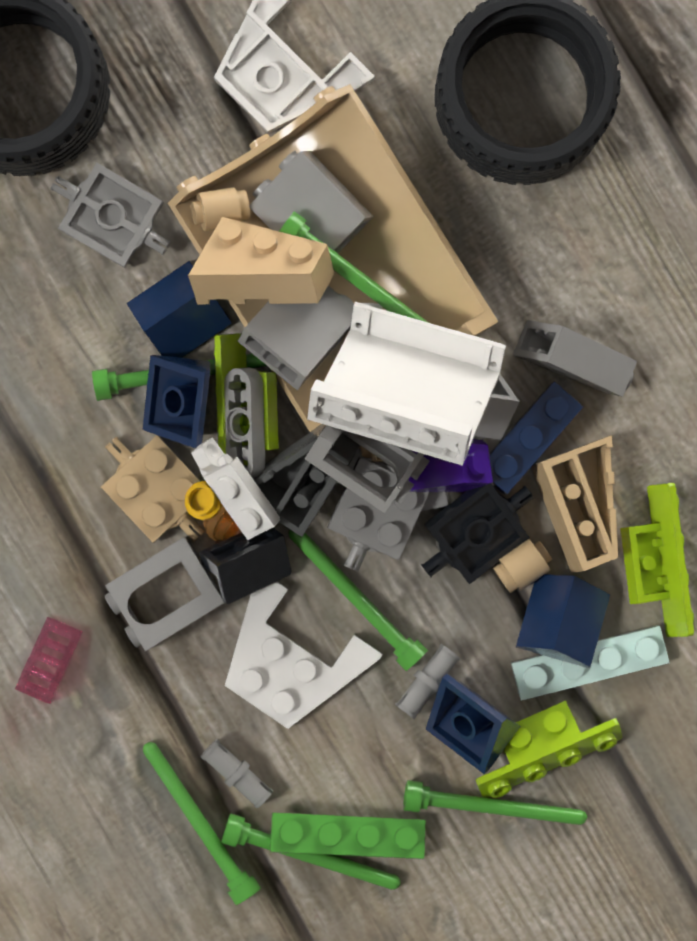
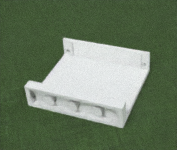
(408, 384)

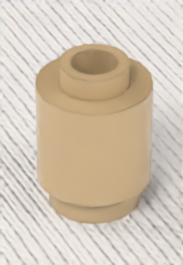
(220, 203)
(523, 565)

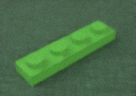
(347, 836)

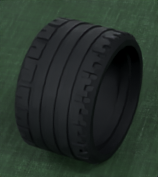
(567, 26)
(90, 99)

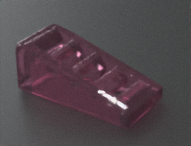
(37, 691)

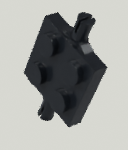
(477, 531)

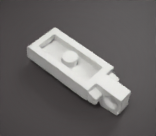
(235, 489)

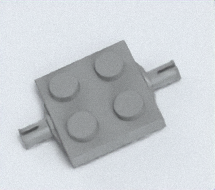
(110, 215)
(368, 526)

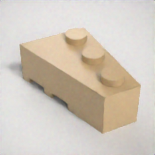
(260, 264)
(580, 503)

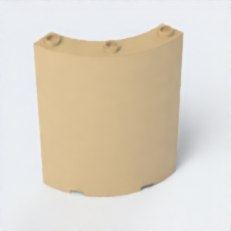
(395, 249)

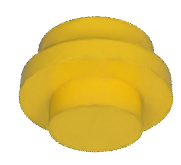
(202, 501)

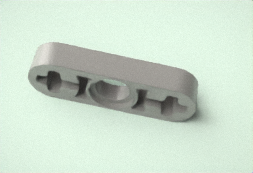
(254, 396)

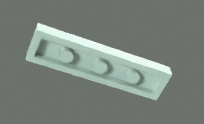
(611, 658)

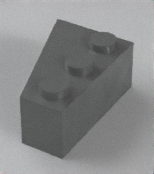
(296, 486)

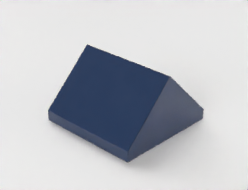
(174, 318)
(177, 398)
(563, 619)
(469, 724)

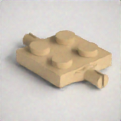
(152, 488)

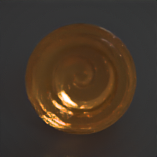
(221, 526)

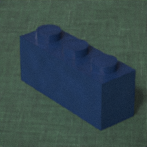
(531, 436)

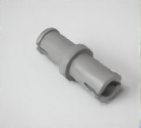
(427, 681)
(236, 773)

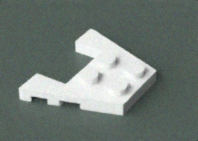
(270, 77)
(280, 673)

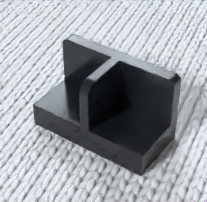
(246, 564)

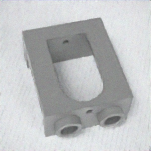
(403, 461)
(151, 634)

